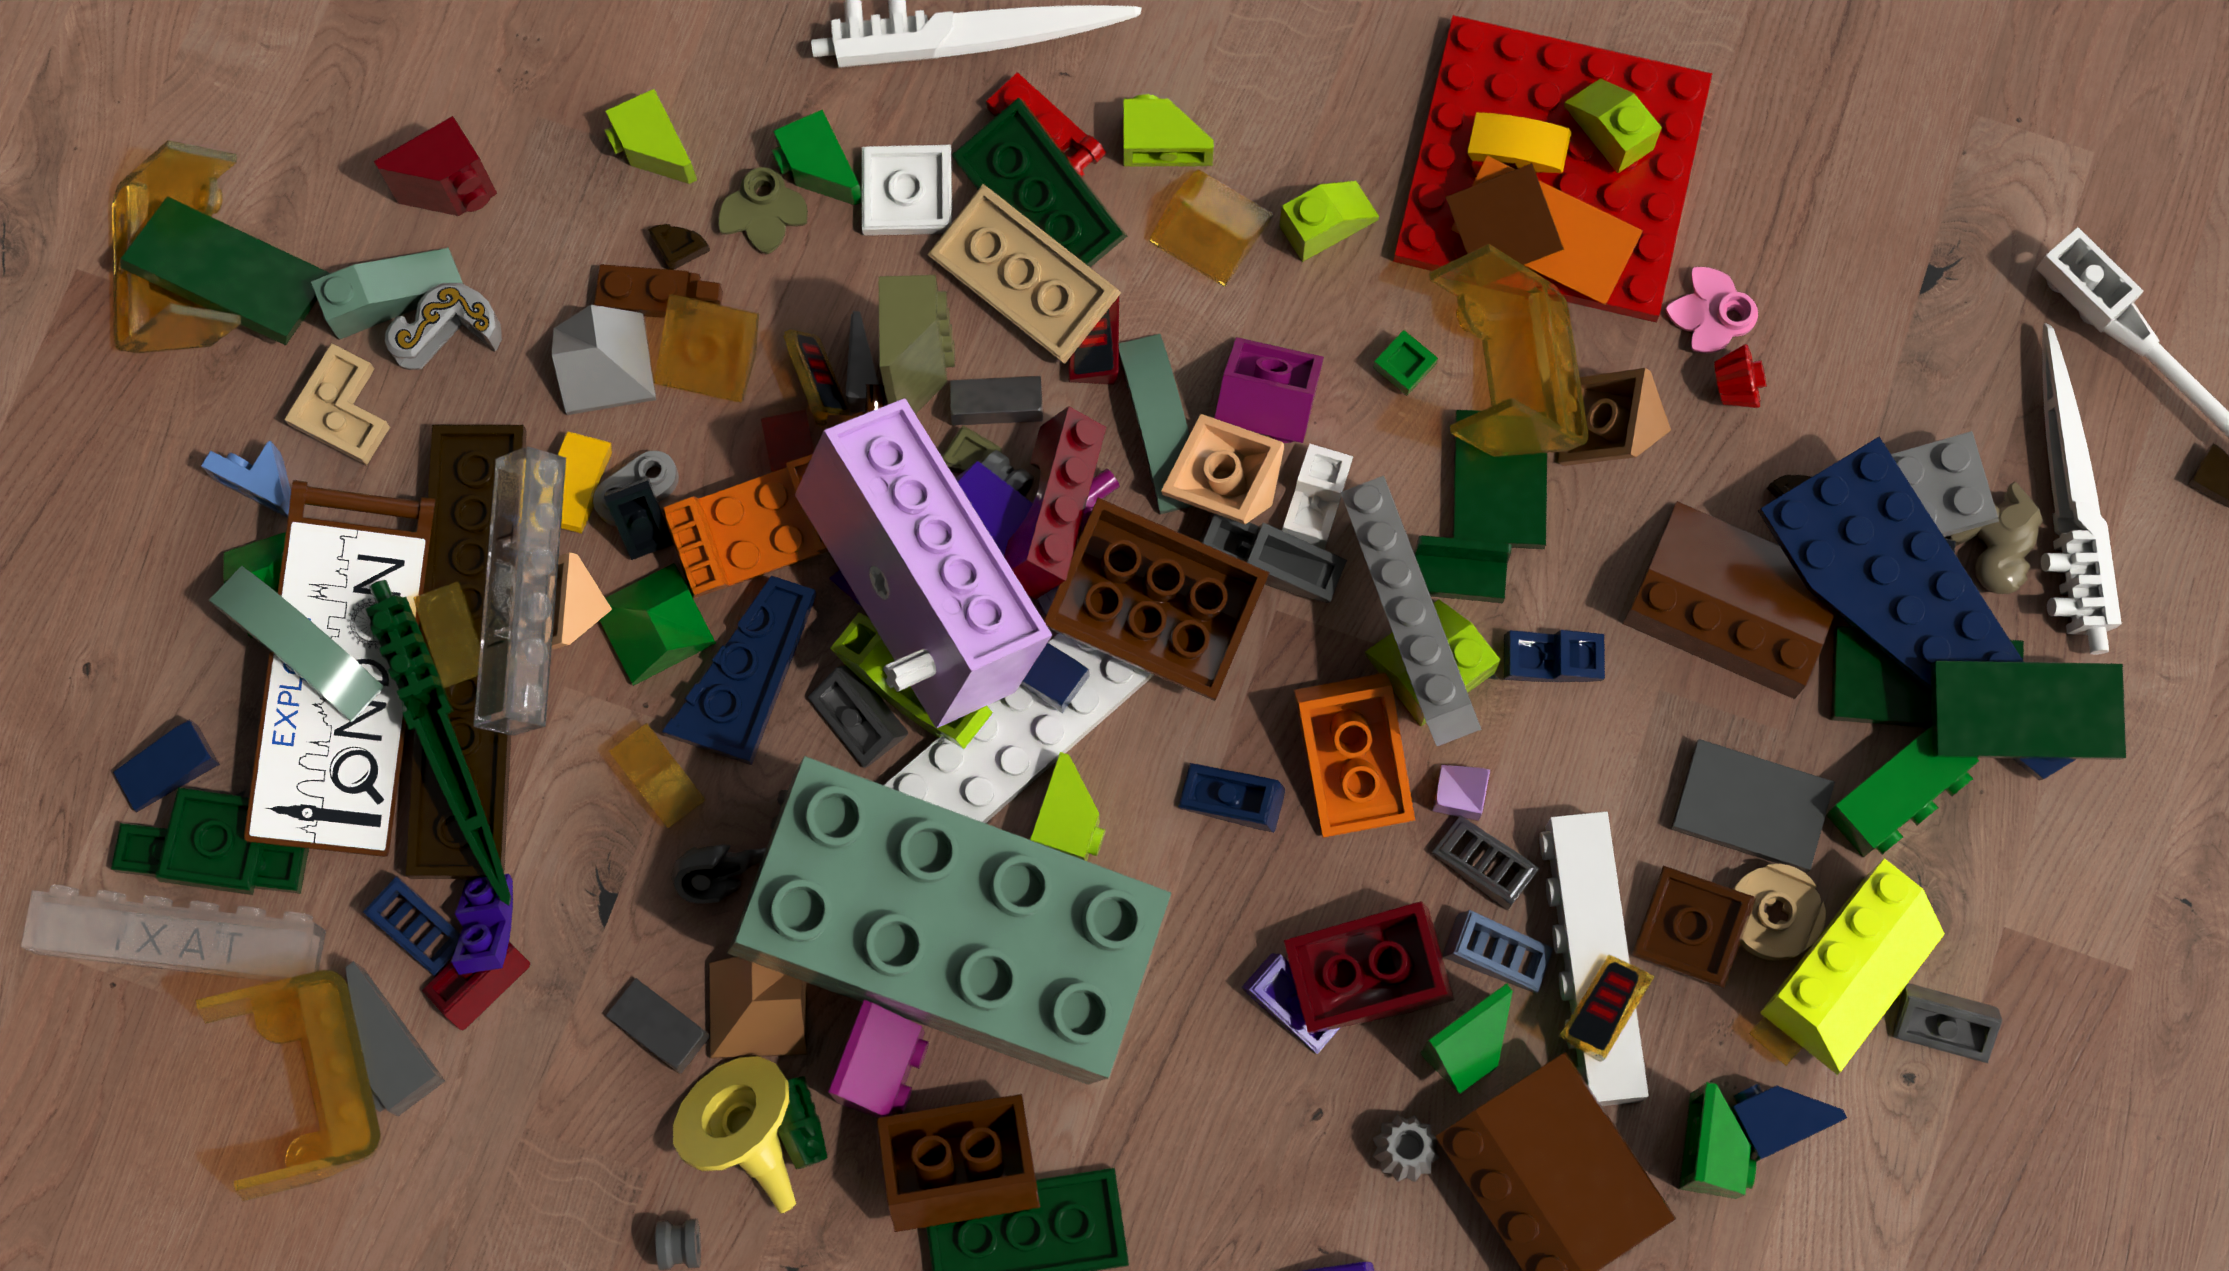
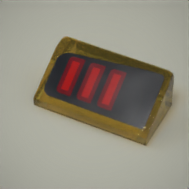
(815, 375)
(1606, 1007)

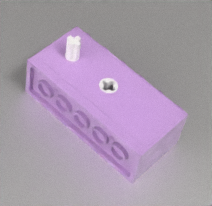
(921, 563)

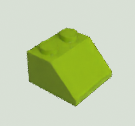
(1471, 652)

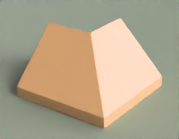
(1226, 470)
(577, 601)

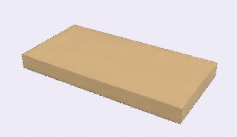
(1024, 273)

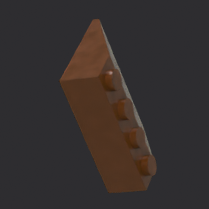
(1156, 599)
(1731, 602)
(1555, 1173)

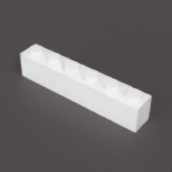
(1588, 931)

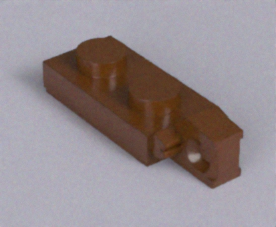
(649, 288)

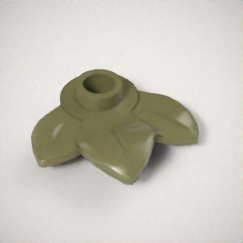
(763, 216)

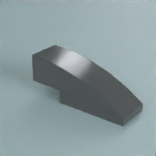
(1292, 563)

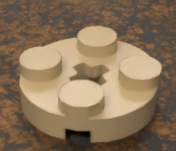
(1800, 902)

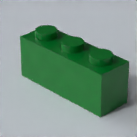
(1899, 793)

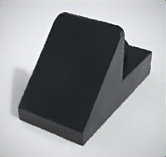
(638, 518)

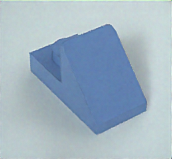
(262, 482)

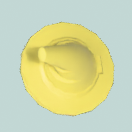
(734, 1121)

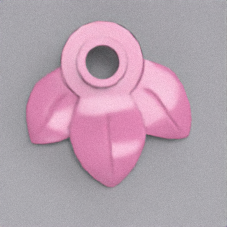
(1706, 311)

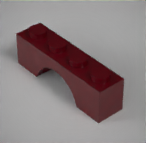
(1046, 539)

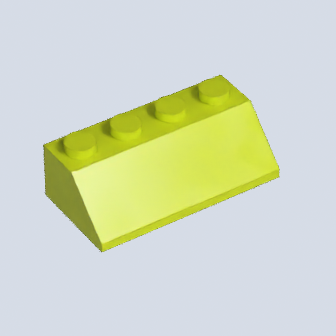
(1856, 967)

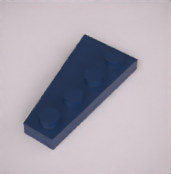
(740, 689)

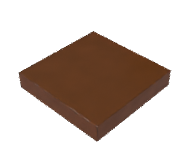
(1508, 215)
(1693, 926)

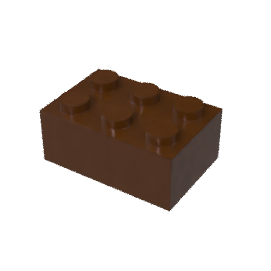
(958, 1163)

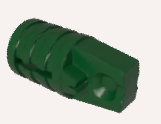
(802, 1127)

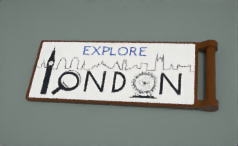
(314, 770)

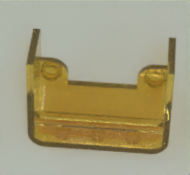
(143, 312)
(1526, 356)
(322, 1017)

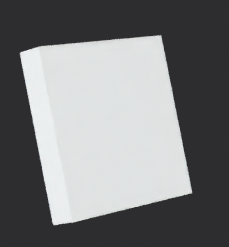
(906, 189)

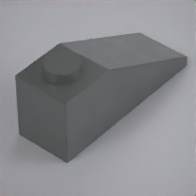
(394, 1060)

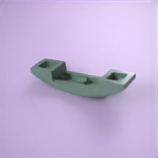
(1156, 409)
(297, 643)

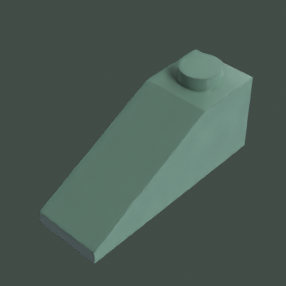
(381, 289)

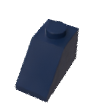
(1780, 1118)

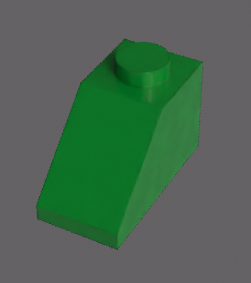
(815, 158)

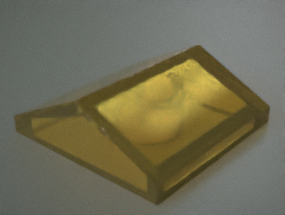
(1210, 227)
(707, 348)

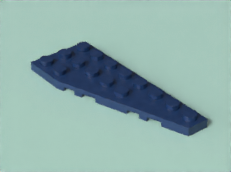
(1888, 570)

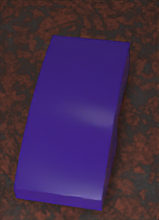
(485, 927)

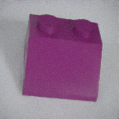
(1269, 390)
(878, 1062)

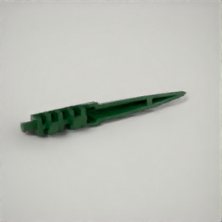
(427, 711)

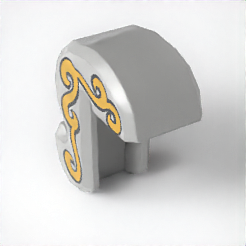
(437, 319)

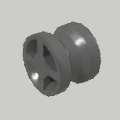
(678, 1244)

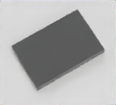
(1753, 805)

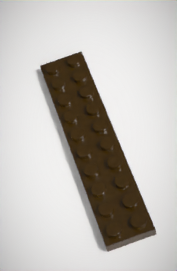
(458, 551)

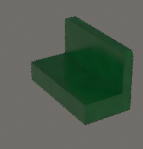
(1463, 568)

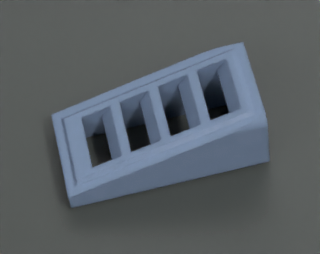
(1460, 935)

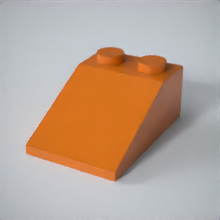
(1355, 754)

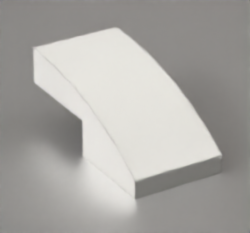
(1317, 495)

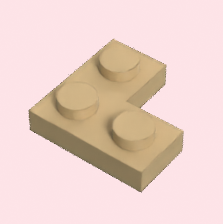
(328, 411)

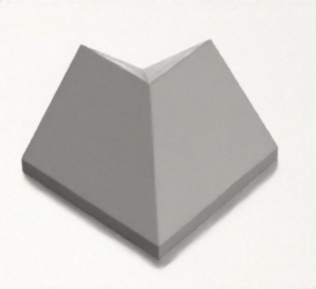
(602, 360)

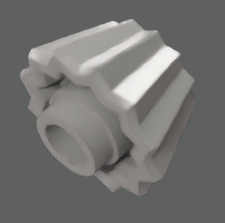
(1406, 1148)

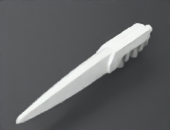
(952, 34)
(2077, 515)

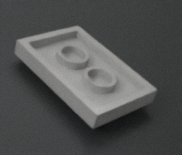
(1950, 483)

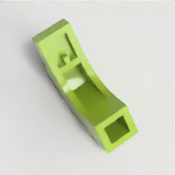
(866, 656)

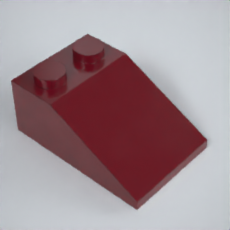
(1369, 969)

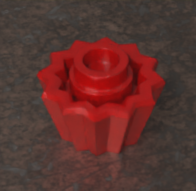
(1740, 378)

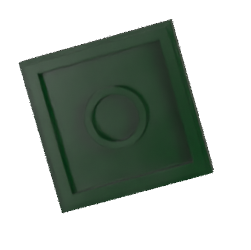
(208, 843)

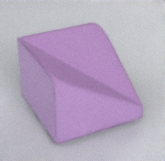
(1461, 791)

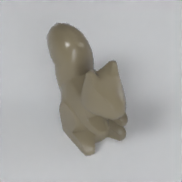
(2003, 564)

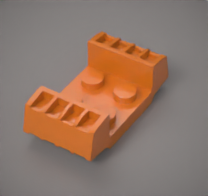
(743, 530)

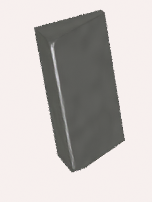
(996, 400)
(857, 715)
(1947, 1022)

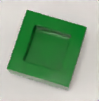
(1405, 362)

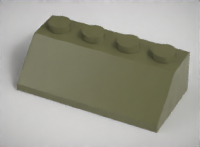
(914, 338)

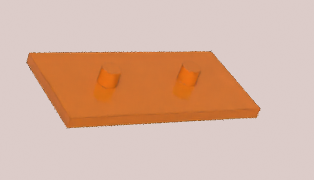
(1592, 240)

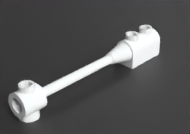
(2107, 300)

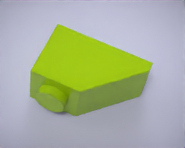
(1615, 122)
(1162, 135)
(648, 138)
(1325, 217)
(1068, 814)

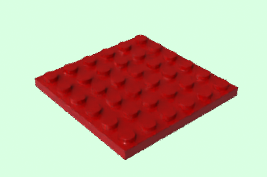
(1532, 78)

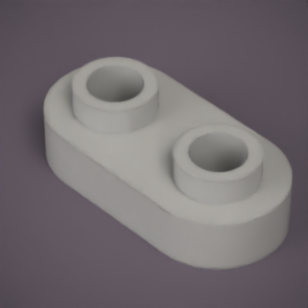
(635, 470)

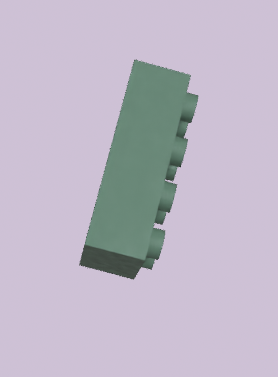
(950, 922)

